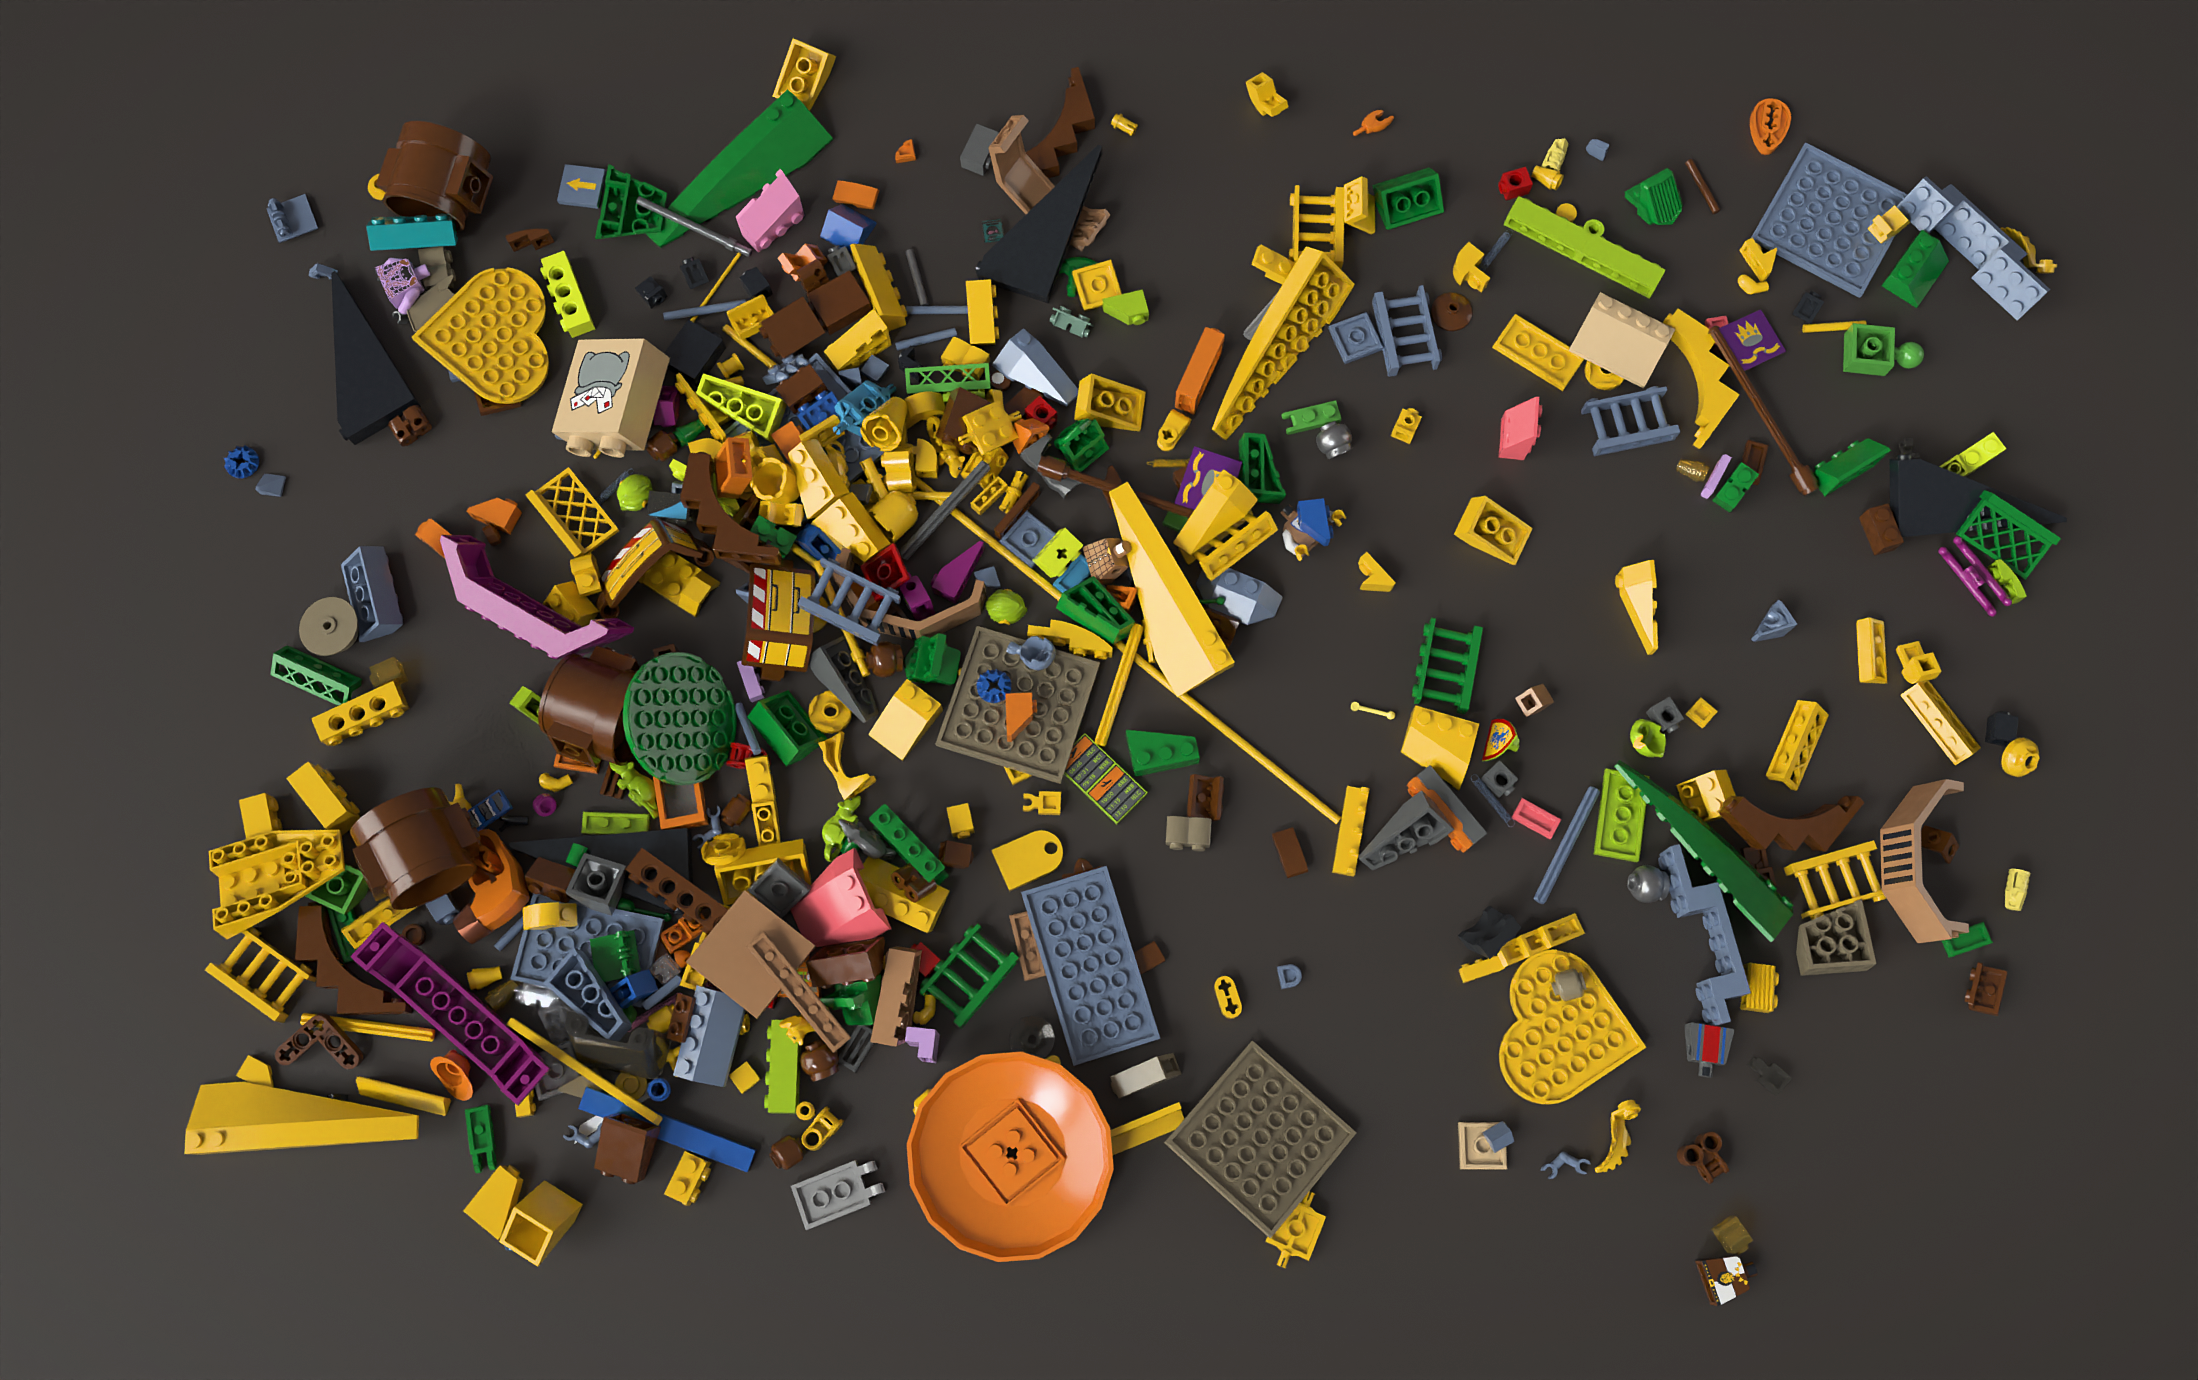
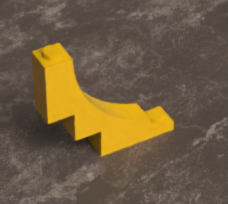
(1713, 395)

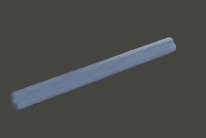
(1566, 845)

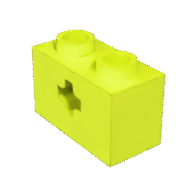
(1047, 557)

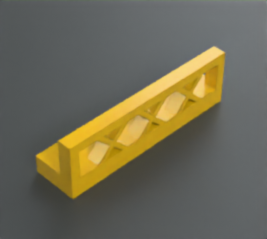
(1940, 721)
(1796, 741)
(1146, 1128)

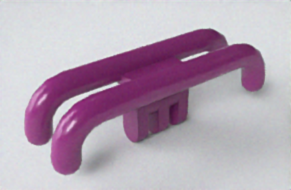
(1975, 576)

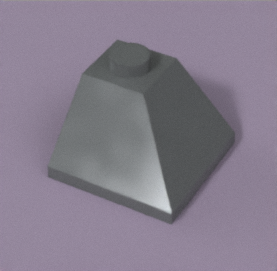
(597, 883)

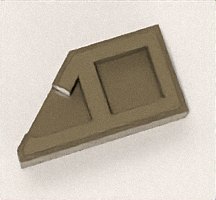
(577, 1086)

